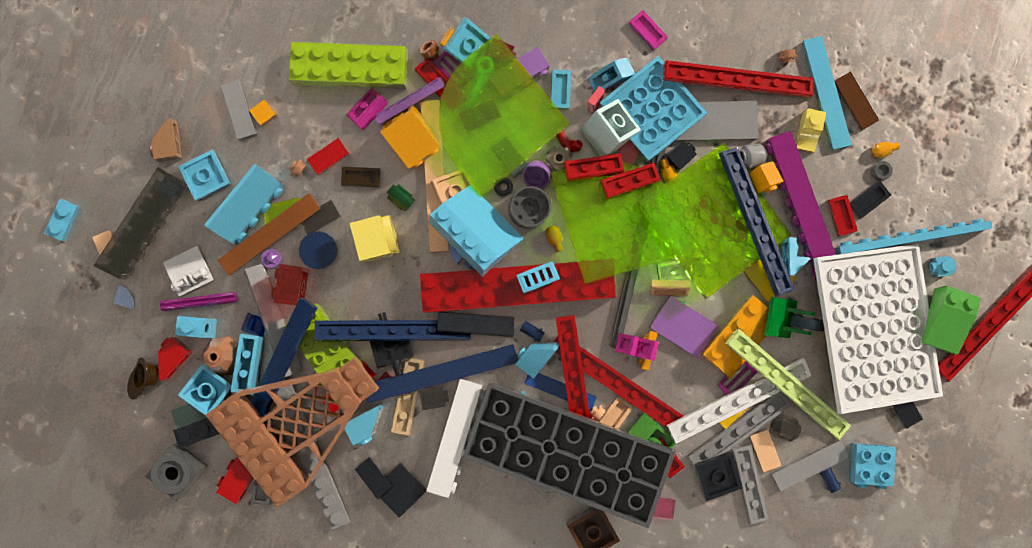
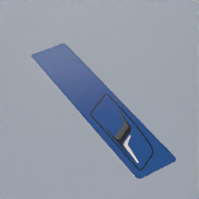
(554, 387)

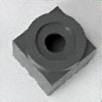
(176, 471)

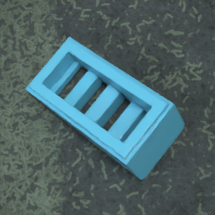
(525, 288)

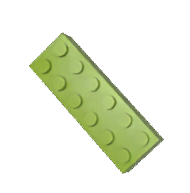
(348, 65)

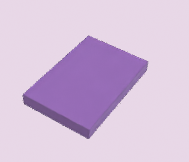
(684, 326)

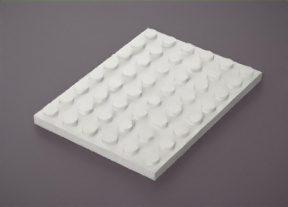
(875, 328)

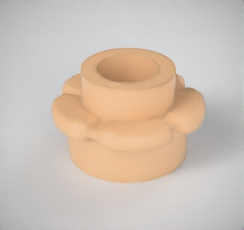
(597, 413)

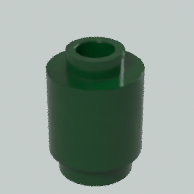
(400, 197)

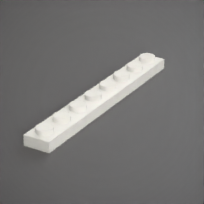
(731, 404)

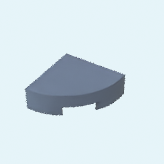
(123, 297)

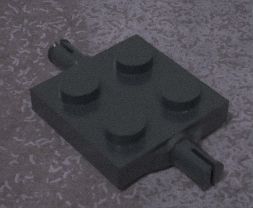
(391, 352)

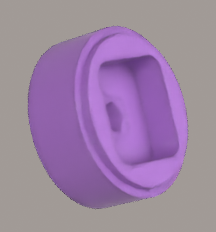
(271, 258)

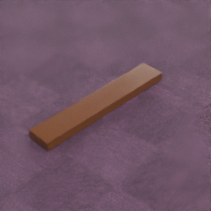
(269, 234)

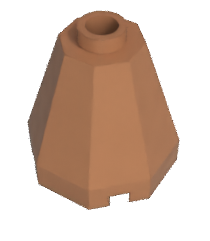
(220, 355)

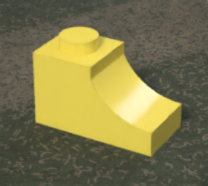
(810, 129)

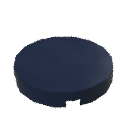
(318, 250)

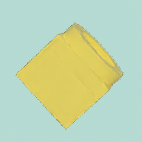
(375, 238)

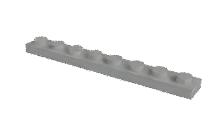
(322, 481)

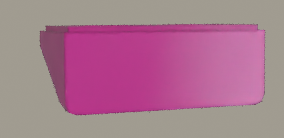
(366, 108)

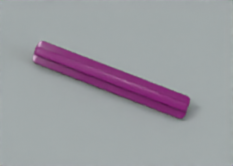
(198, 301)

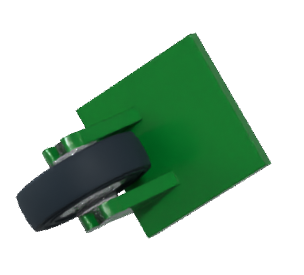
(782, 316)

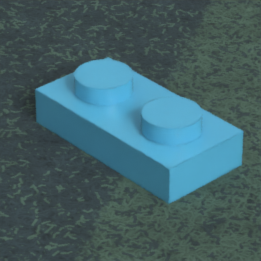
(61, 220)

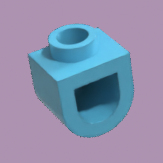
(942, 266)

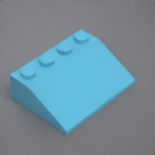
(245, 205)
(475, 229)

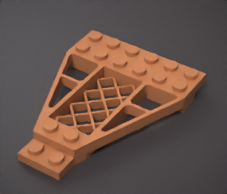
(266, 454)

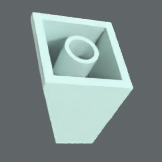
(610, 128)

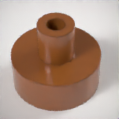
(430, 49)

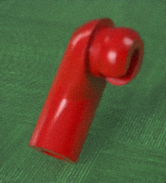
(572, 145)

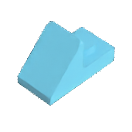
(789, 253)

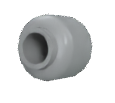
(753, 155)

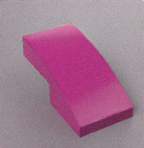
(637, 346)

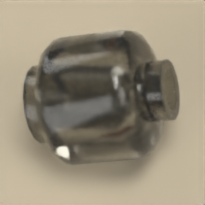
(785, 428)

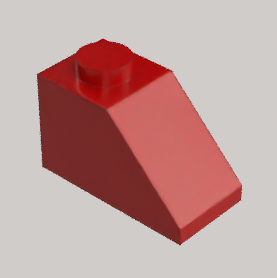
(171, 357)

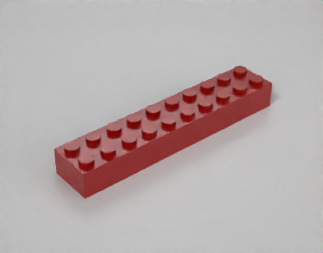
(502, 289)

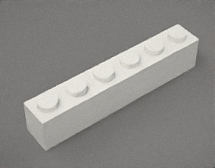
(454, 438)

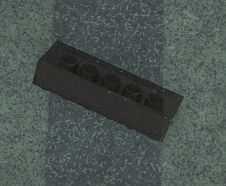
(141, 224)

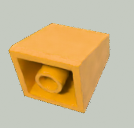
(410, 137)

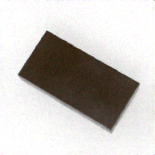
(360, 177)

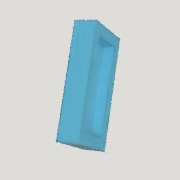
(561, 88)

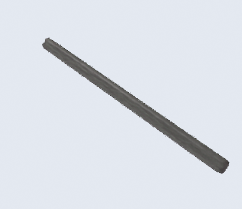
(629, 283)

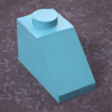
(612, 74)
(535, 357)

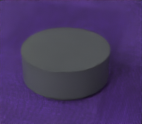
(882, 170)

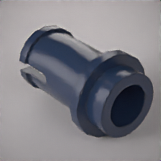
(532, 331)
(830, 480)

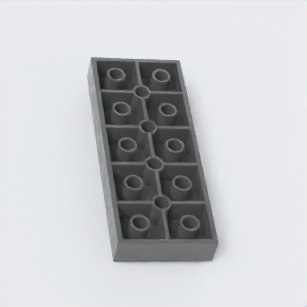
(569, 454)

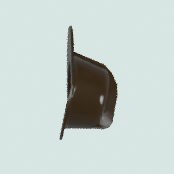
(142, 377)

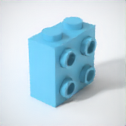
(872, 465)

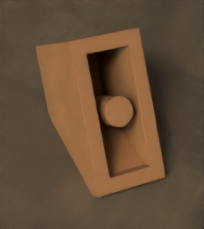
(166, 142)

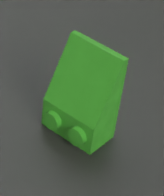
(950, 318)

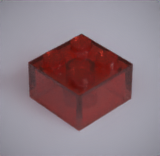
(290, 284)

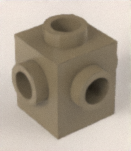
(551, 161)

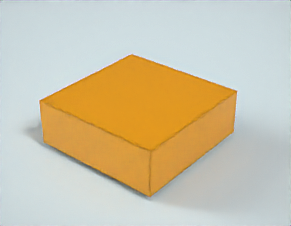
(262, 112)

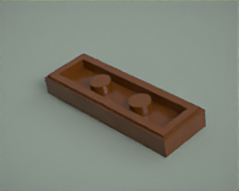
(856, 101)

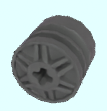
(533, 197)

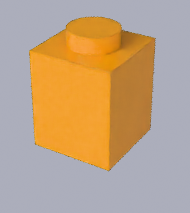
(765, 177)

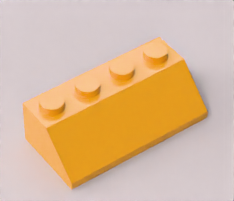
(751, 321)

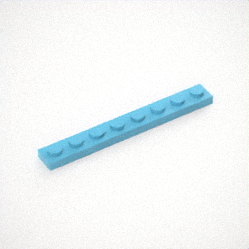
(921, 235)

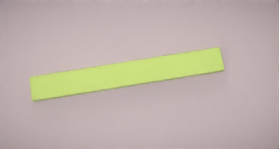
(787, 384)

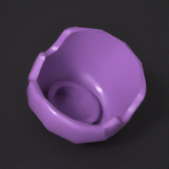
(537, 174)

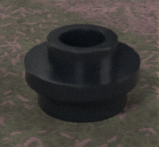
(506, 192)

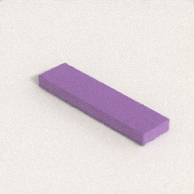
(409, 100)

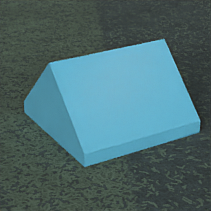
(205, 390)

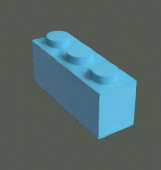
(247, 362)

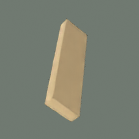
(406, 403)

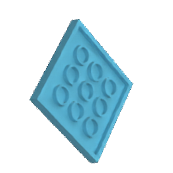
(658, 107)

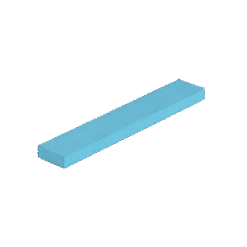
(827, 92)

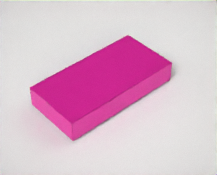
(648, 30)

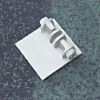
(188, 271)

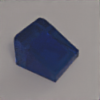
(253, 325)

